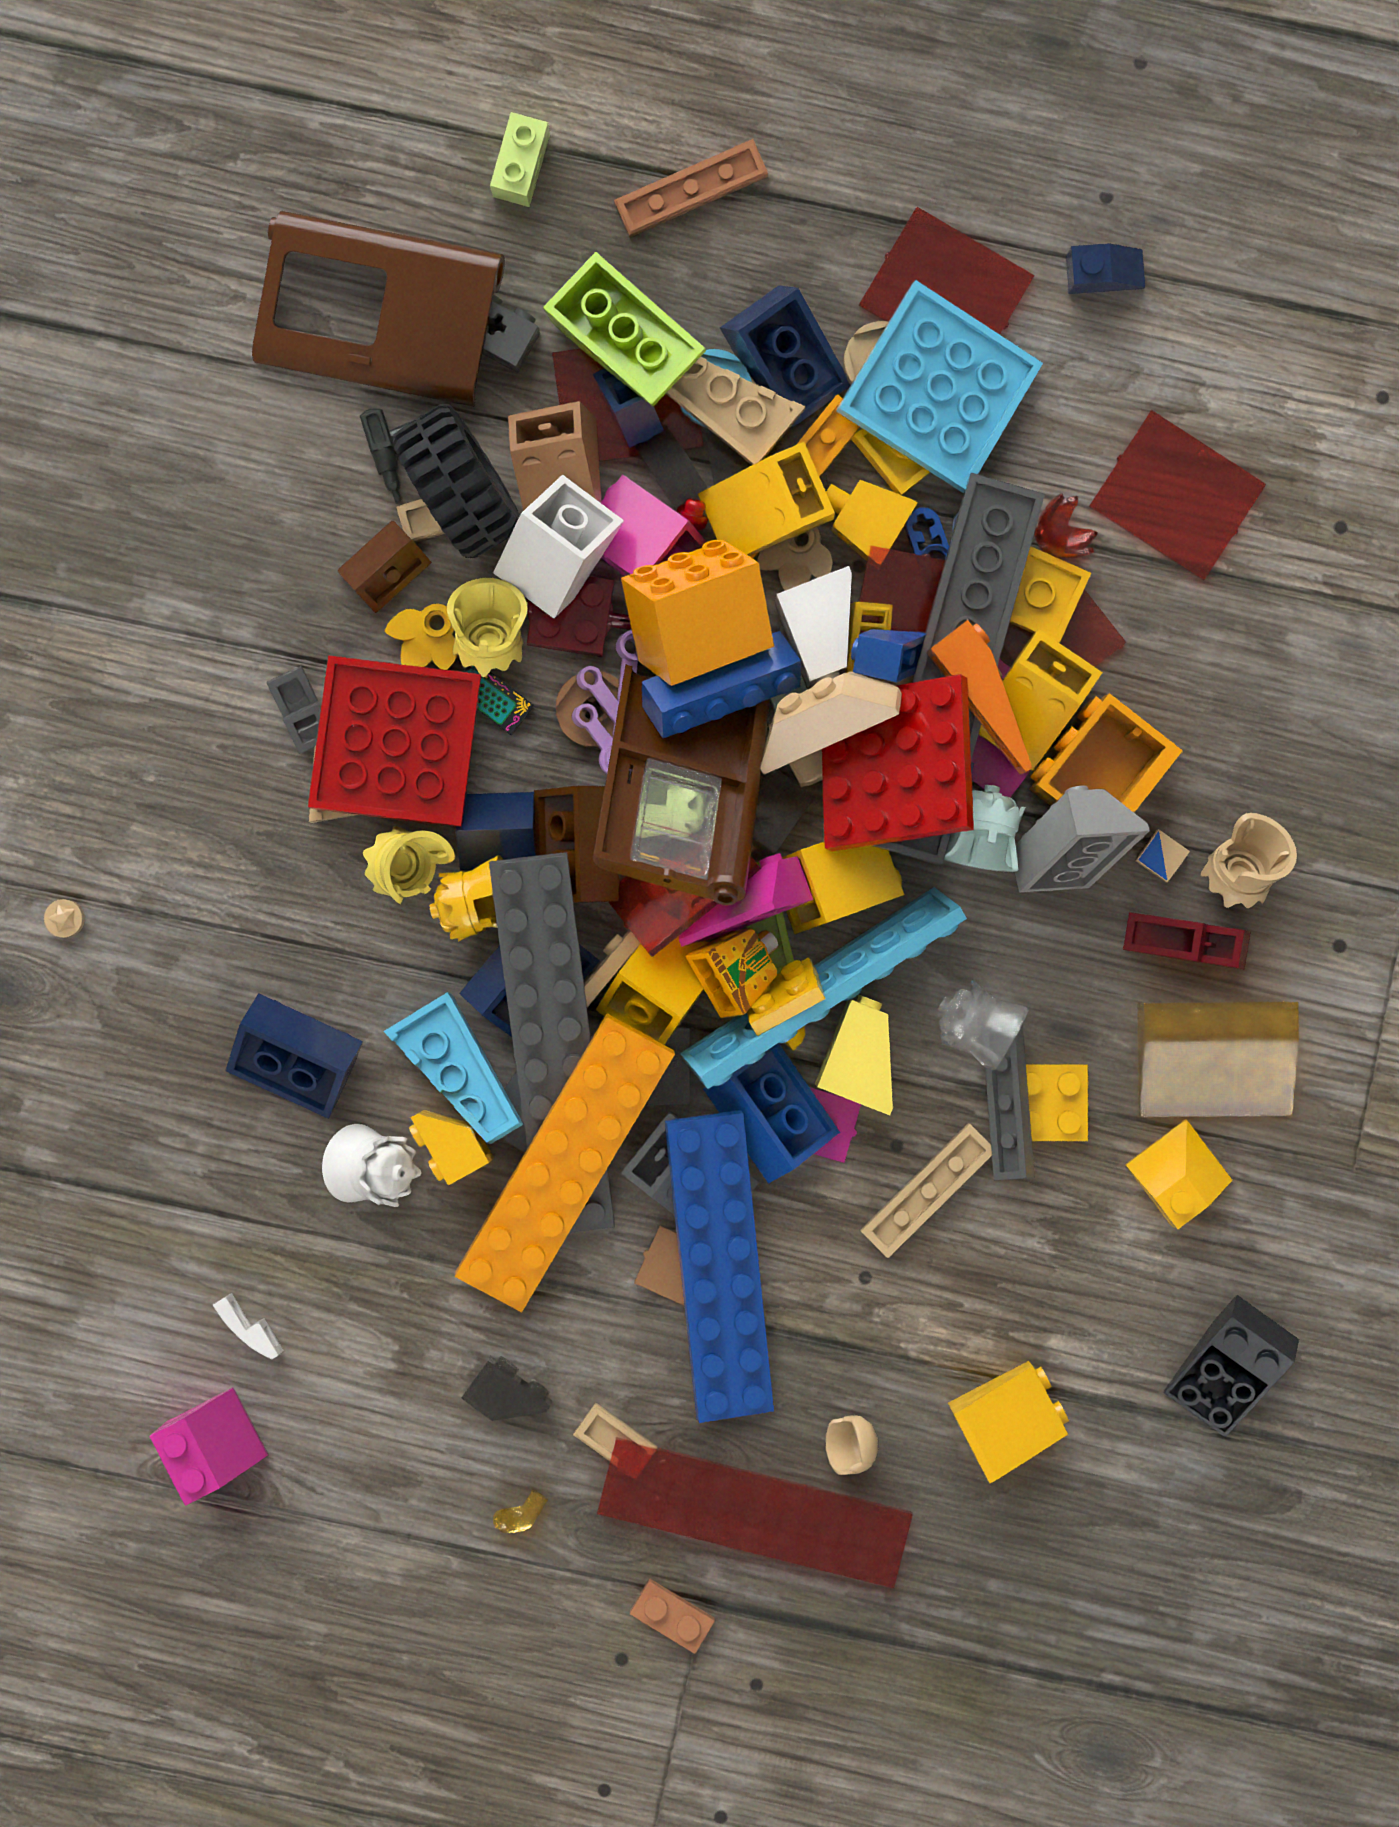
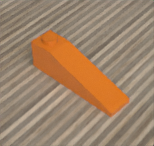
(968, 654)

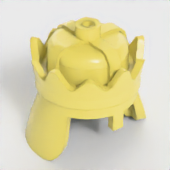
(487, 623)
(405, 861)

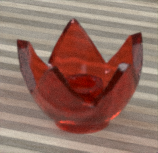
(1057, 536)

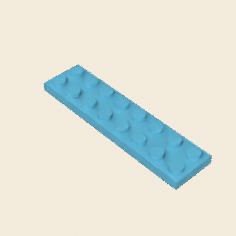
(841, 978)

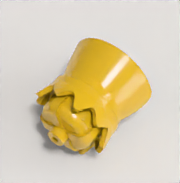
(465, 902)

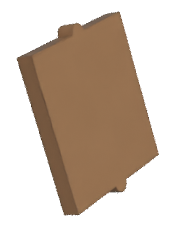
(662, 1267)

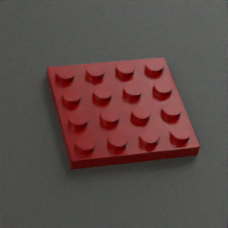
(394, 741)
(903, 773)

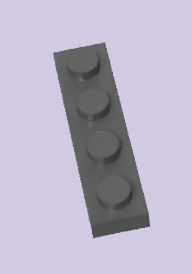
(1010, 1115)

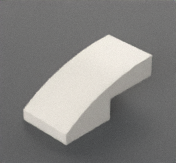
(256, 1336)

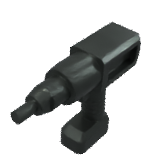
(382, 448)

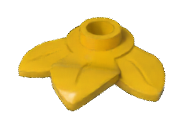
(421, 641)

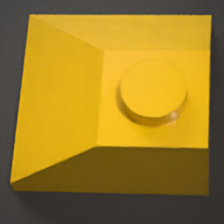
(1179, 1174)

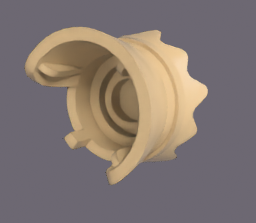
(1250, 860)

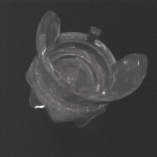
(980, 1024)

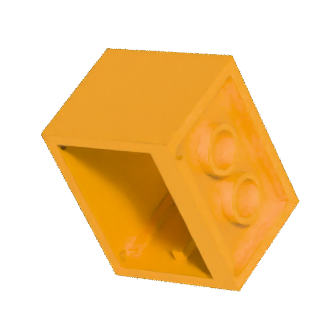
(697, 611)
(1108, 752)

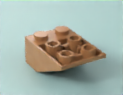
(554, 444)

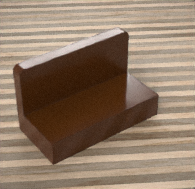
(384, 566)

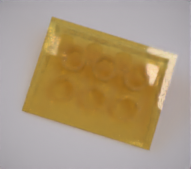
(1217, 1058)

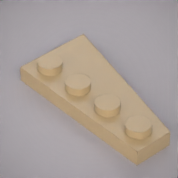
(735, 409)

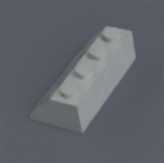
(1076, 841)

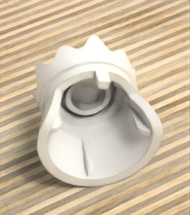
(368, 1166)

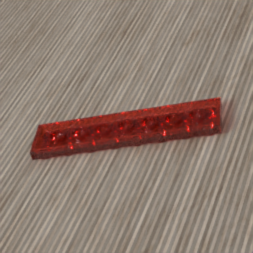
(755, 1512)

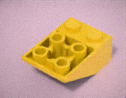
(768, 501)
(1045, 692)

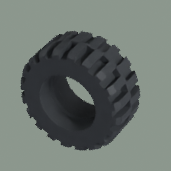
(456, 481)

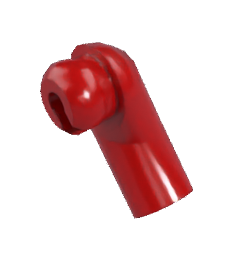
(693, 512)

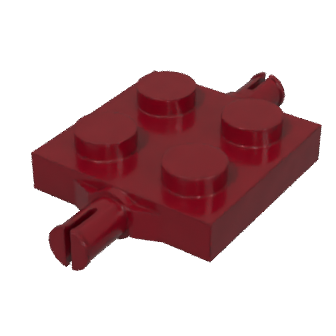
(581, 624)

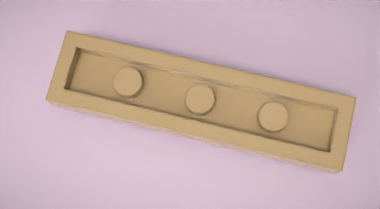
(928, 1190)

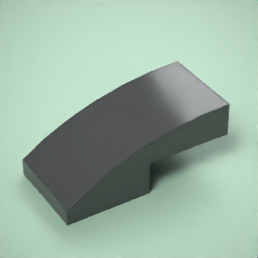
(298, 707)

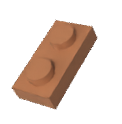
(672, 1616)

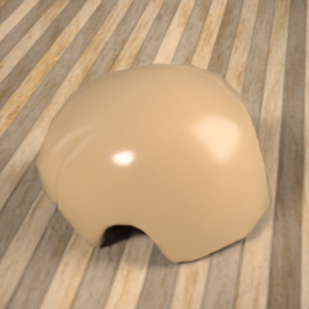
(851, 1445)

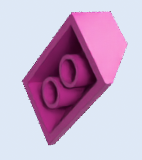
(770, 891)

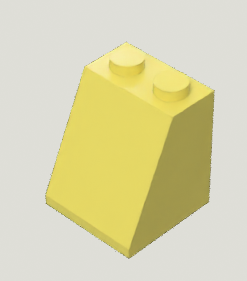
(859, 1057)

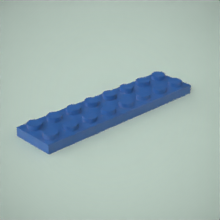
(719, 1265)

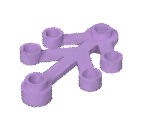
(605, 699)

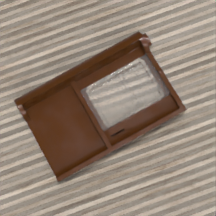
(687, 801)

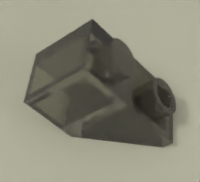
(503, 1394)

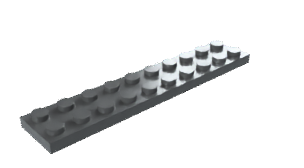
(980, 587)
(544, 993)

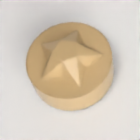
(64, 918)

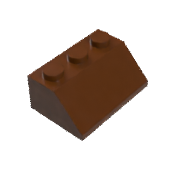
(569, 823)

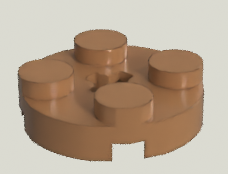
(572, 696)

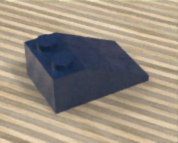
(786, 350)

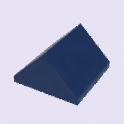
(496, 826)

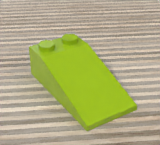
(623, 329)

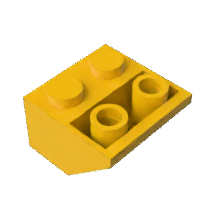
(452, 1144)

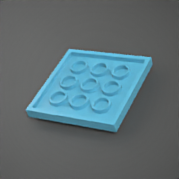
(939, 386)

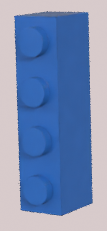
(722, 690)

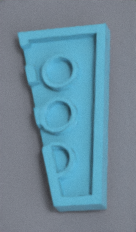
(450, 1056)

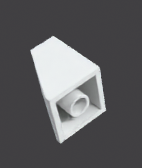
(557, 545)
(818, 623)

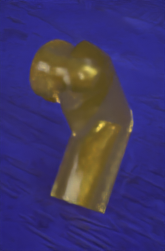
(521, 1517)

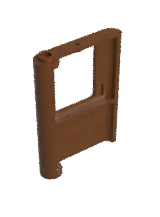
(429, 314)

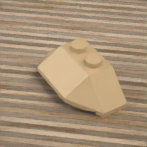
(827, 715)

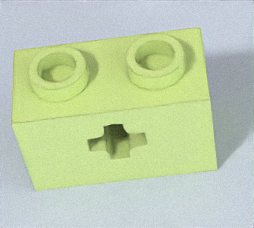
(520, 159)

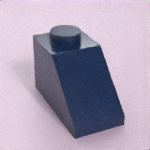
(1104, 268)
(632, 414)

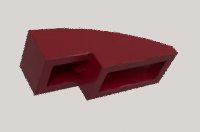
(1187, 940)

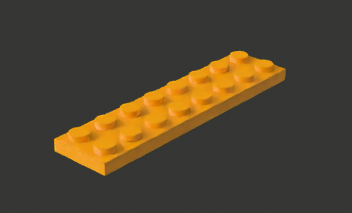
(564, 1162)

